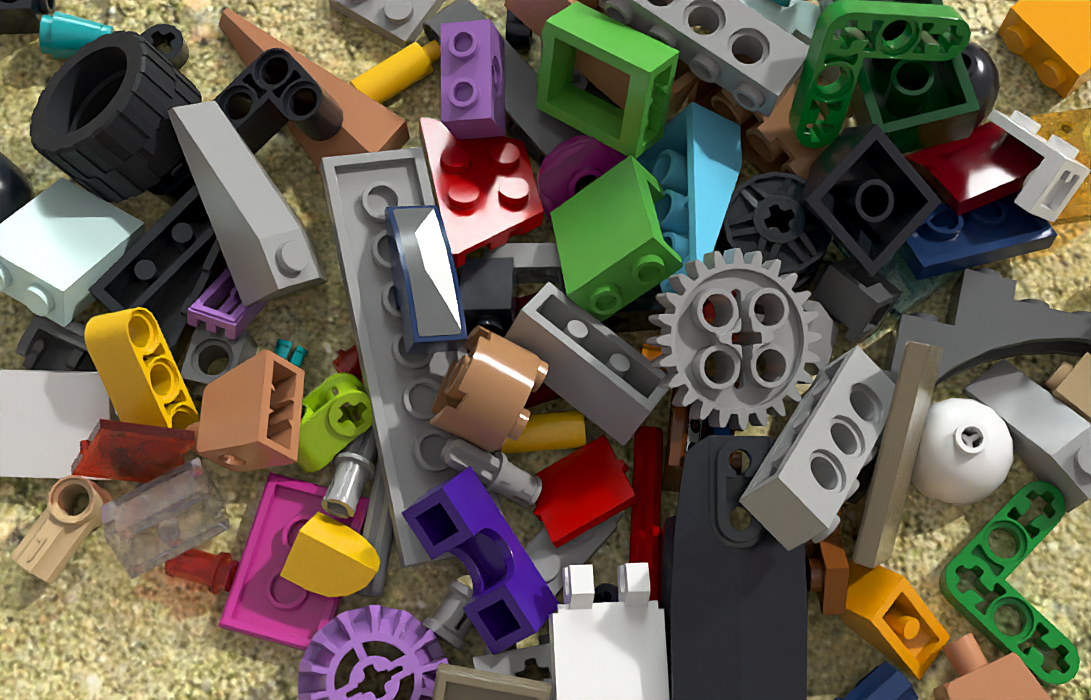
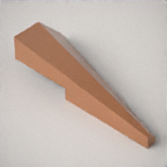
(365, 122)

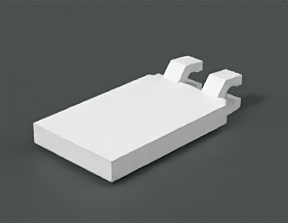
(47, 418)
(608, 646)

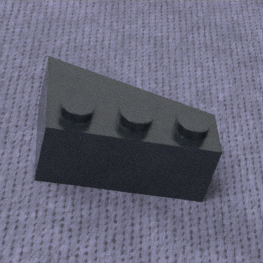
(166, 270)

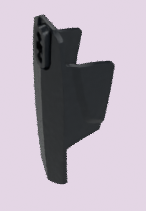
(728, 593)

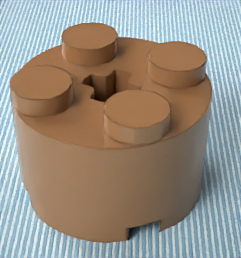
(487, 391)

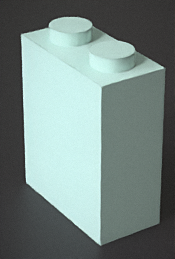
(61, 248)

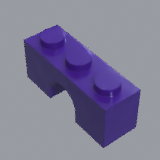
(508, 590)

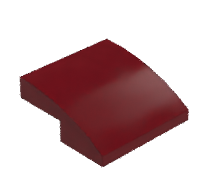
(976, 167)

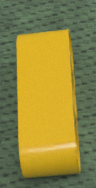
(139, 369)

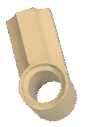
(58, 531)

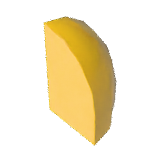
(330, 558)

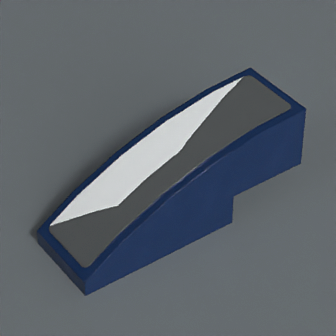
(425, 280)

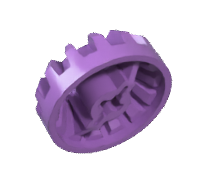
(364, 625)

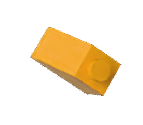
(892, 618)

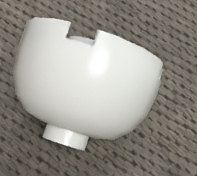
(962, 452)

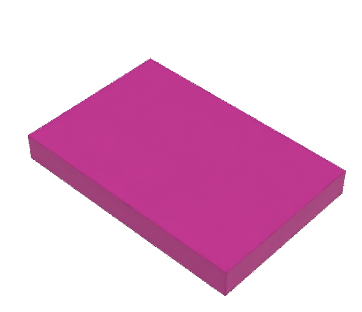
(259, 598)

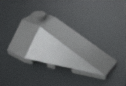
(254, 224)

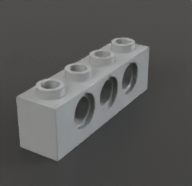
(733, 31)
(821, 451)

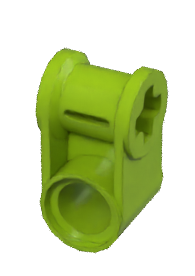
(328, 424)

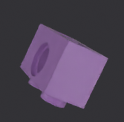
(472, 79)

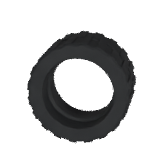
(109, 117)

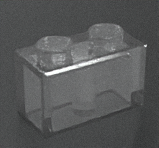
(164, 518)

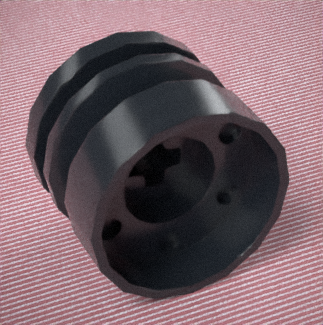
(777, 202)

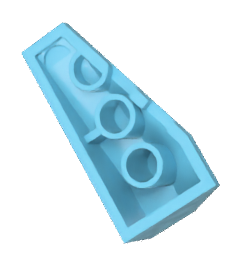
(698, 173)

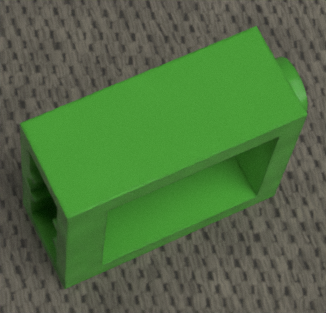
(644, 58)

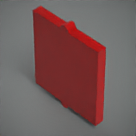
(583, 491)

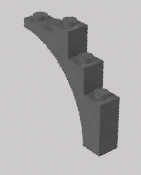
(983, 328)

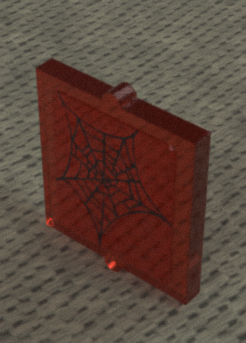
(131, 451)

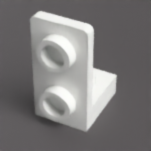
(1056, 178)

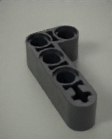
(261, 104)

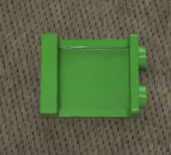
(613, 240)

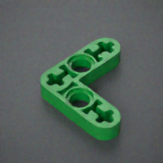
(853, 46)
(991, 576)

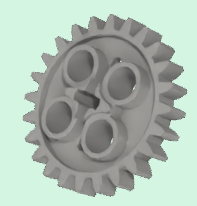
(689, 339)

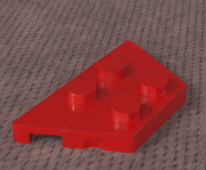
(480, 188)

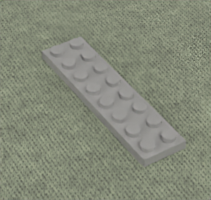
(397, 382)

